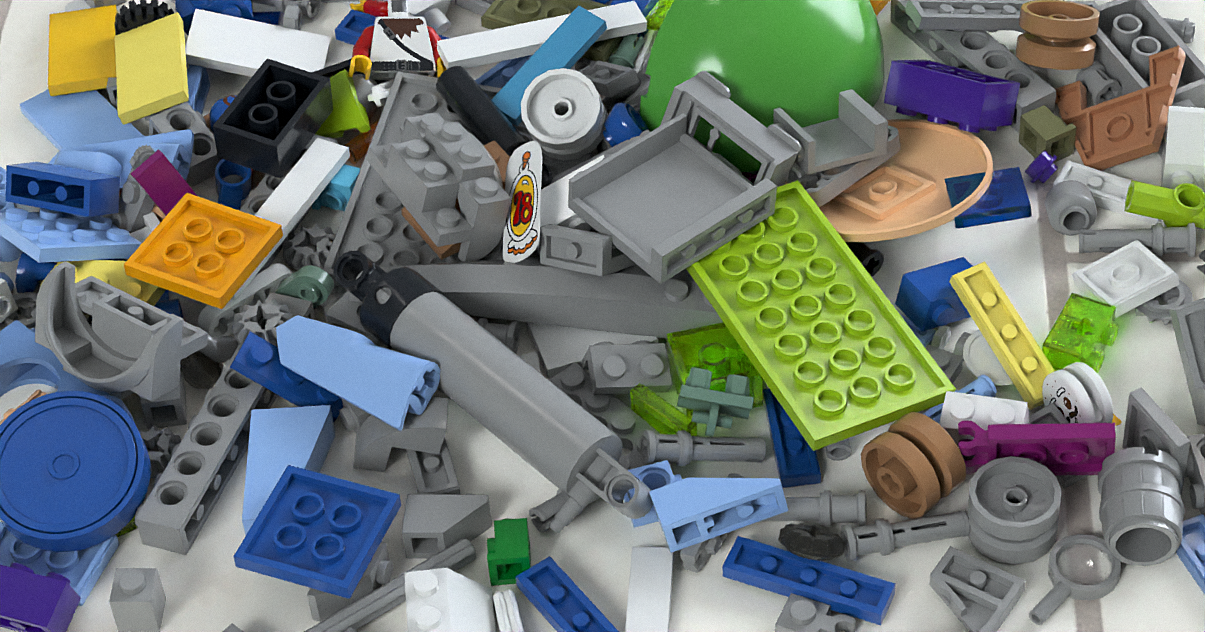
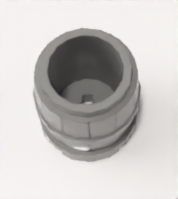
(1141, 506)

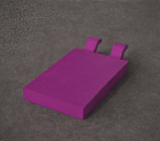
(1059, 447)

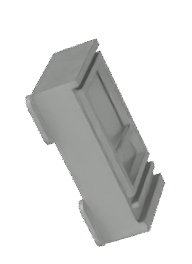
(709, 99)

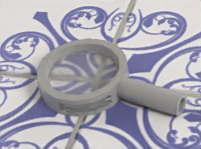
(1079, 569)

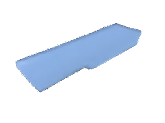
(115, 156)
(357, 370)

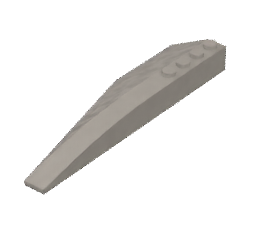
(549, 295)

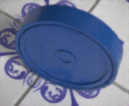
(70, 471)

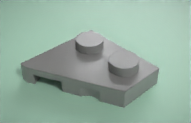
(975, 590)

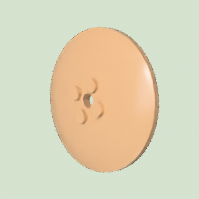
(909, 189)

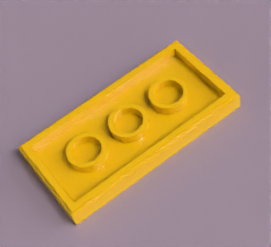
(81, 50)

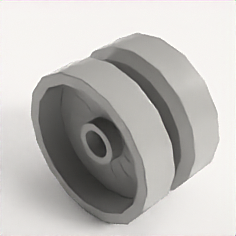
(1013, 510)

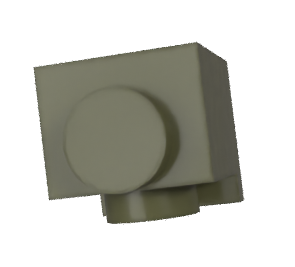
(1047, 132)

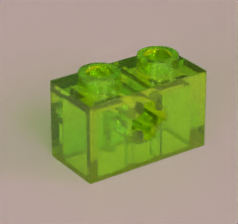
(1081, 333)

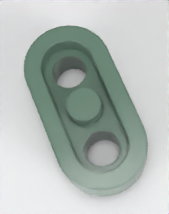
(308, 284)

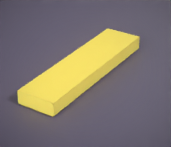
(1003, 331)

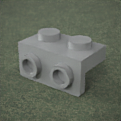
(623, 366)

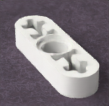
(220, 321)

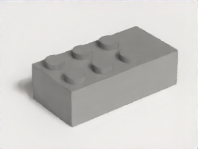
(1129, 35)

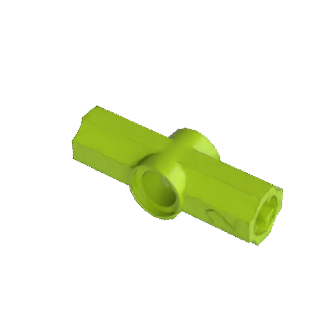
(1172, 206)

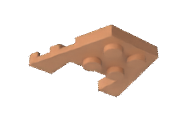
(1127, 124)

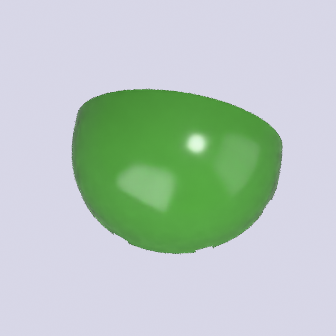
(769, 58)

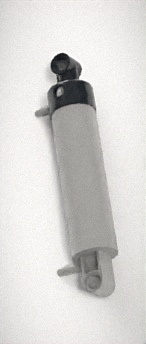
(495, 387)

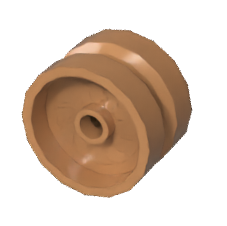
(1057, 34)
(913, 465)

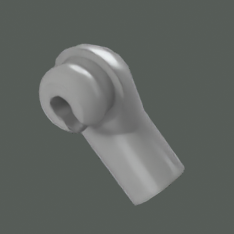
(220, 348)

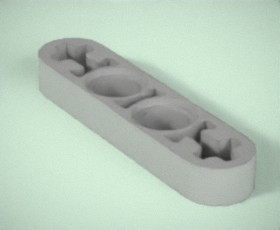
(829, 183)

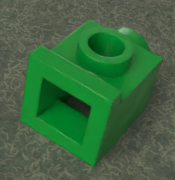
(508, 551)

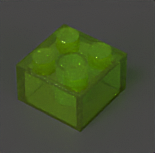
(715, 350)

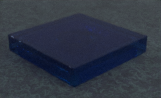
(1002, 201)

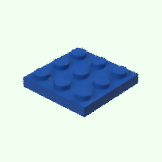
(318, 531)

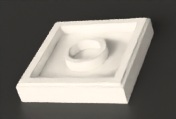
(1126, 278)

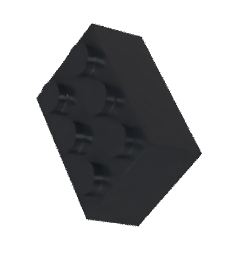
(273, 118)

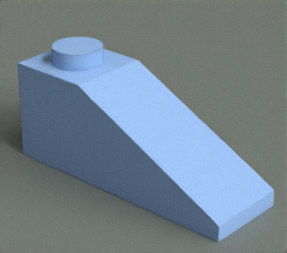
(710, 507)

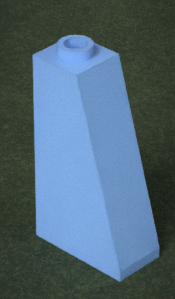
(282, 439)

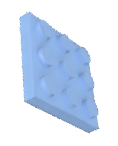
(65, 236)

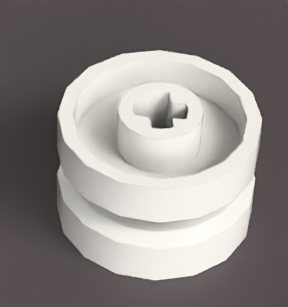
(563, 114)

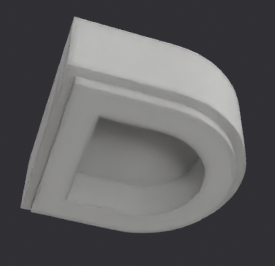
(292, 17)

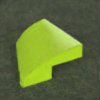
(347, 110)

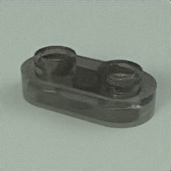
(200, 370)

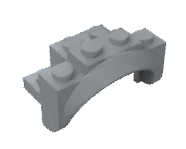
(433, 169)
(129, 342)

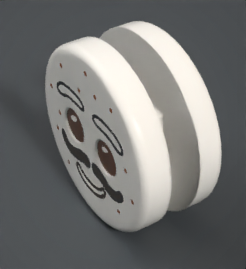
(1078, 394)

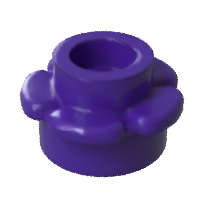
(1042, 167)

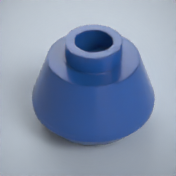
(623, 124)

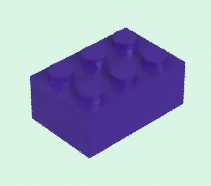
(951, 95)

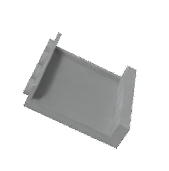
(668, 200)

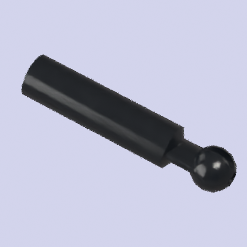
(481, 113)

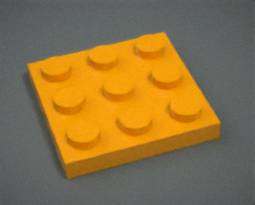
(203, 250)

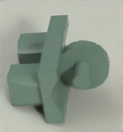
(732, 402)

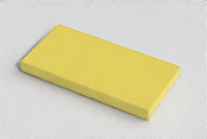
(151, 68)

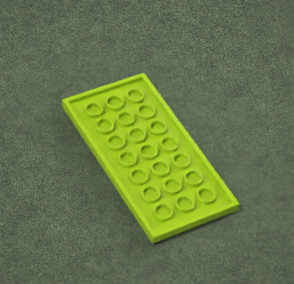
(818, 324)

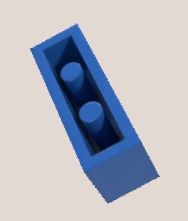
(62, 189)

